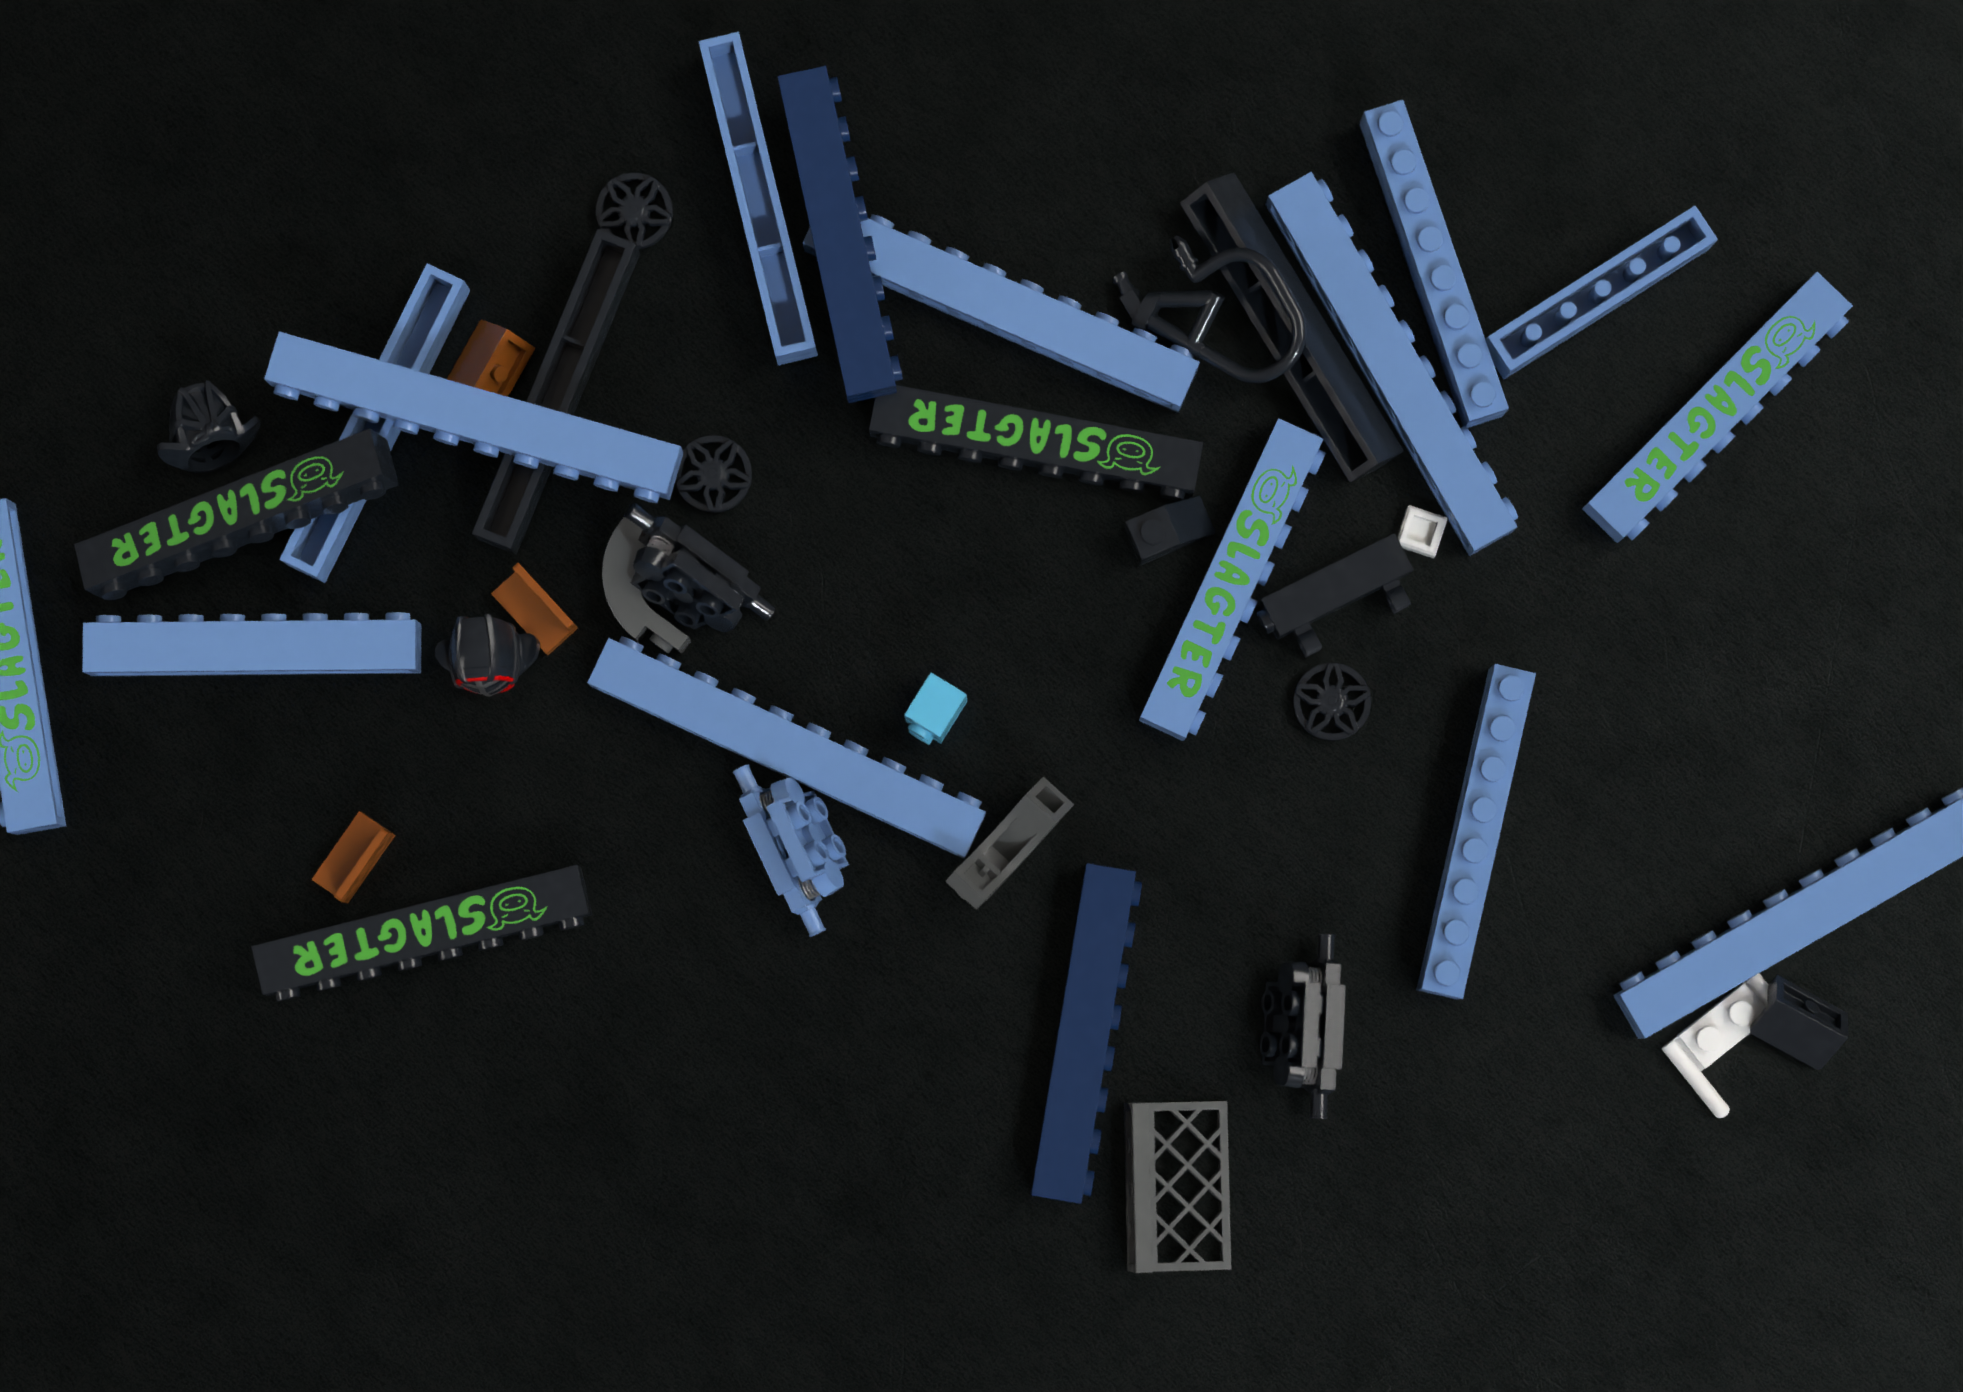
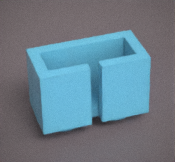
(934, 710)

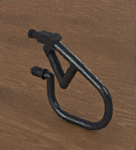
(1145, 310)

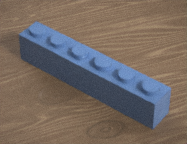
(1600, 292)

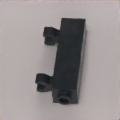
(1335, 587)

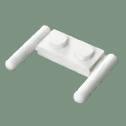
(1714, 1035)

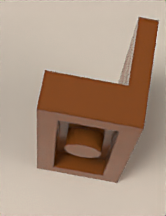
(492, 359)
(534, 609)
(353, 857)

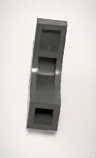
(628, 601)
(1010, 843)

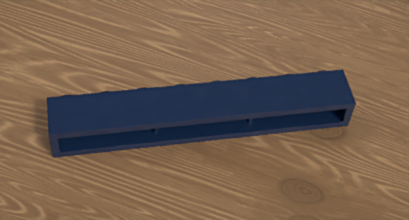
(837, 234)
(1084, 1033)

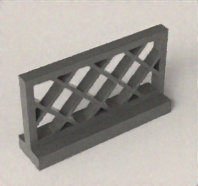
(1141, 1187)

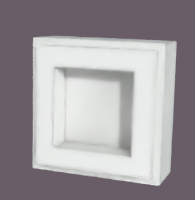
(1421, 531)

